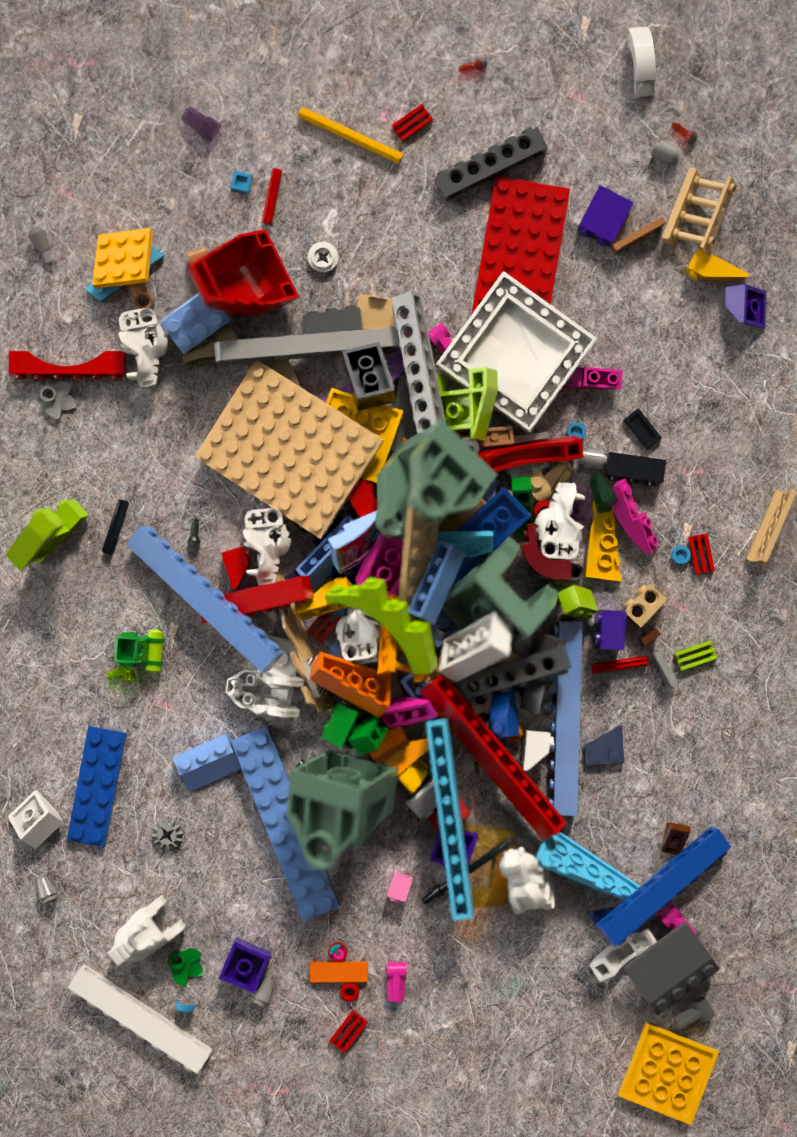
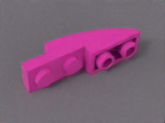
(595, 379)
(635, 525)

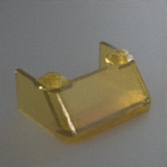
(497, 890)

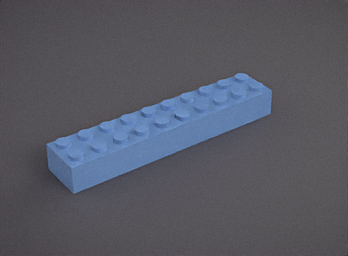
(270, 790)

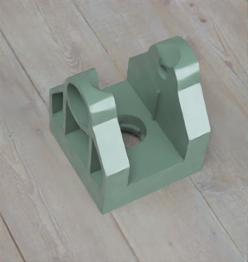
(431, 469)
(485, 592)
(338, 804)

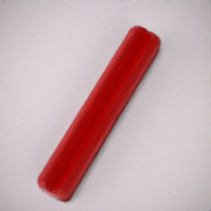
(272, 195)
(621, 664)

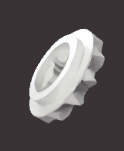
(324, 248)

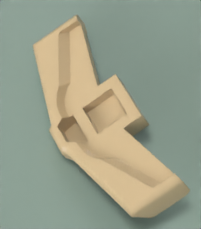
(545, 485)

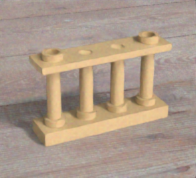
(686, 198)

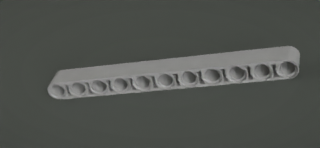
(302, 345)

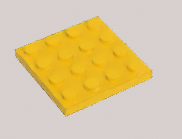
(380, 420)
(668, 1073)

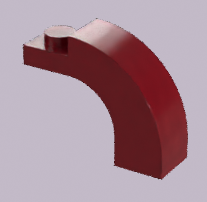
(539, 563)

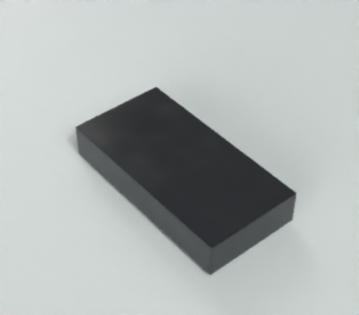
(642, 429)

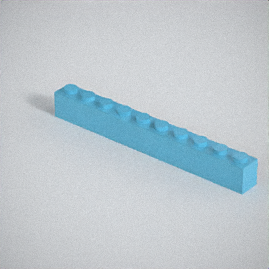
(450, 819)

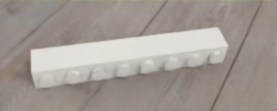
(139, 1018)

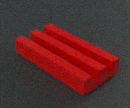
(425, 113)
(708, 552)
(315, 635)
(338, 1044)

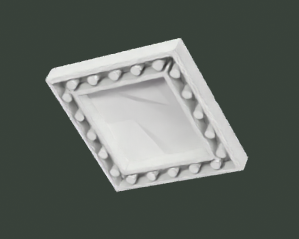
(527, 345)

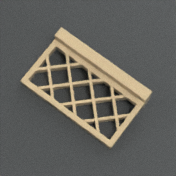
(770, 526)

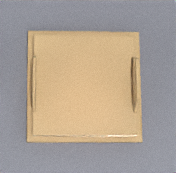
(376, 312)

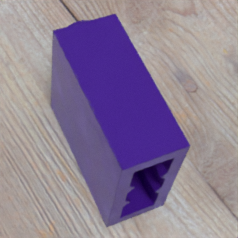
(604, 216)

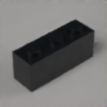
(635, 469)

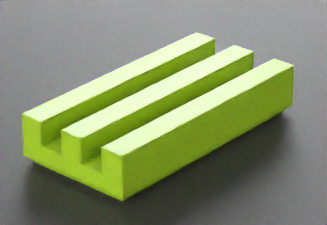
(711, 650)

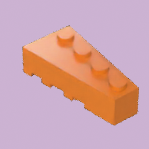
(353, 682)

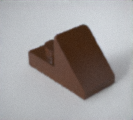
(675, 838)

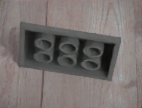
(671, 968)

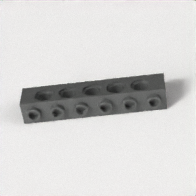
(530, 136)
(558, 655)

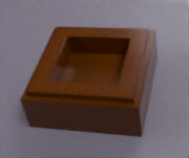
(649, 636)

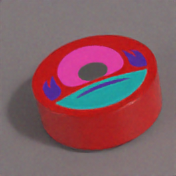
(337, 951)

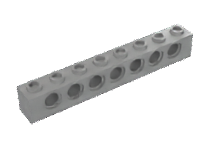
(402, 305)

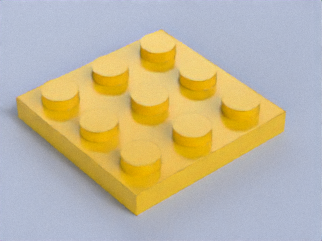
(122, 258)

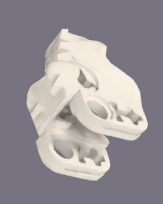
(136, 342)
(566, 529)
(258, 538)
(359, 633)
(264, 692)
(527, 882)
(141, 936)

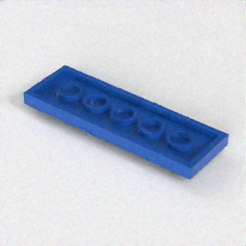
(502, 516)
(96, 786)

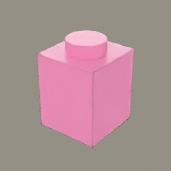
(399, 887)

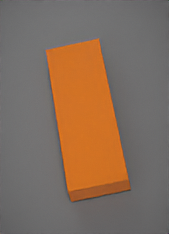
(339, 971)

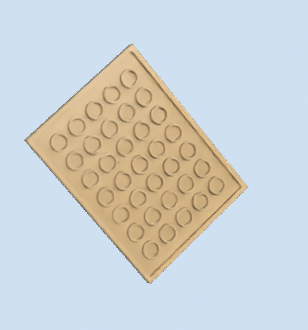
(289, 448)

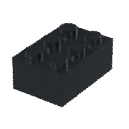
(368, 376)

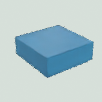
(241, 182)

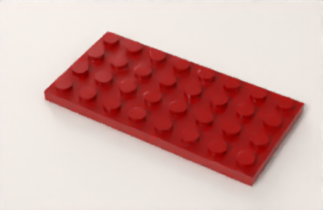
(523, 236)

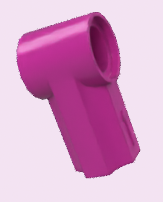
(440, 338)
(396, 980)

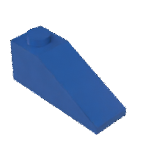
(504, 713)

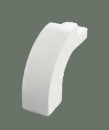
(644, 61)
(613, 958)

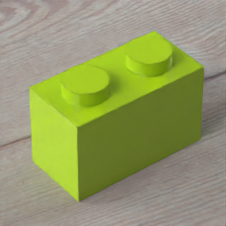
(578, 602)

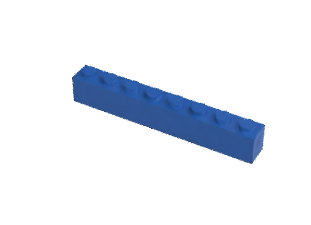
(663, 886)

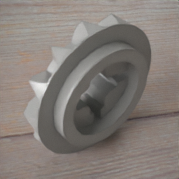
(168, 825)

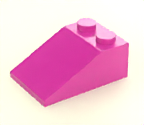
(383, 563)

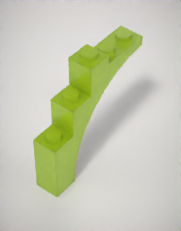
(394, 615)

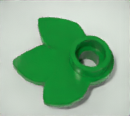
(187, 967)

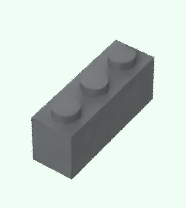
(333, 320)

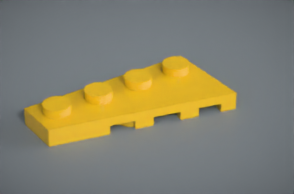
(601, 551)

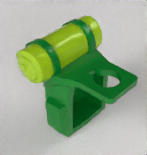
(140, 650)

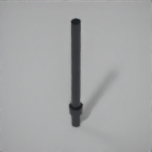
(439, 890)

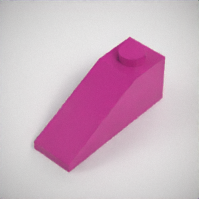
(406, 711)

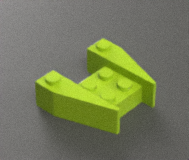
(470, 407)
(45, 533)

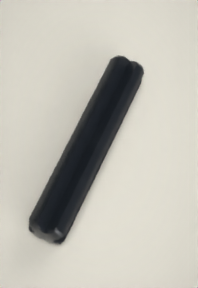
(115, 527)

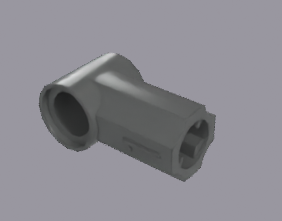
(698, 1012)

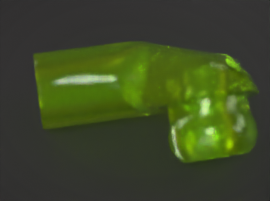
(123, 673)

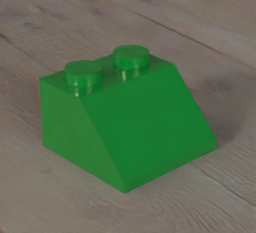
(342, 725)

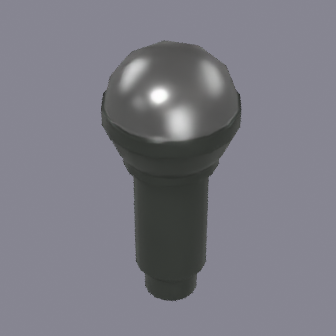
(194, 541)

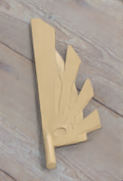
(299, 638)

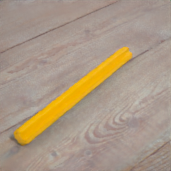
(350, 135)

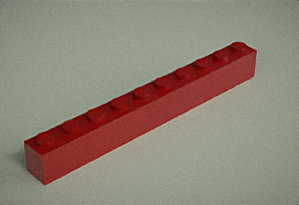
(493, 757)

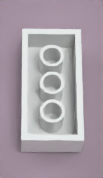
(476, 647)

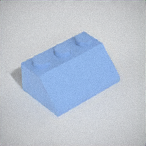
(207, 762)

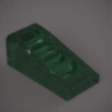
(602, 494)

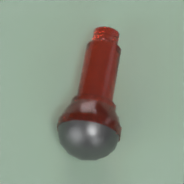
(480, 64)
(689, 136)

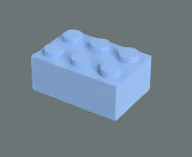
(193, 323)

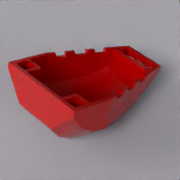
(243, 276)

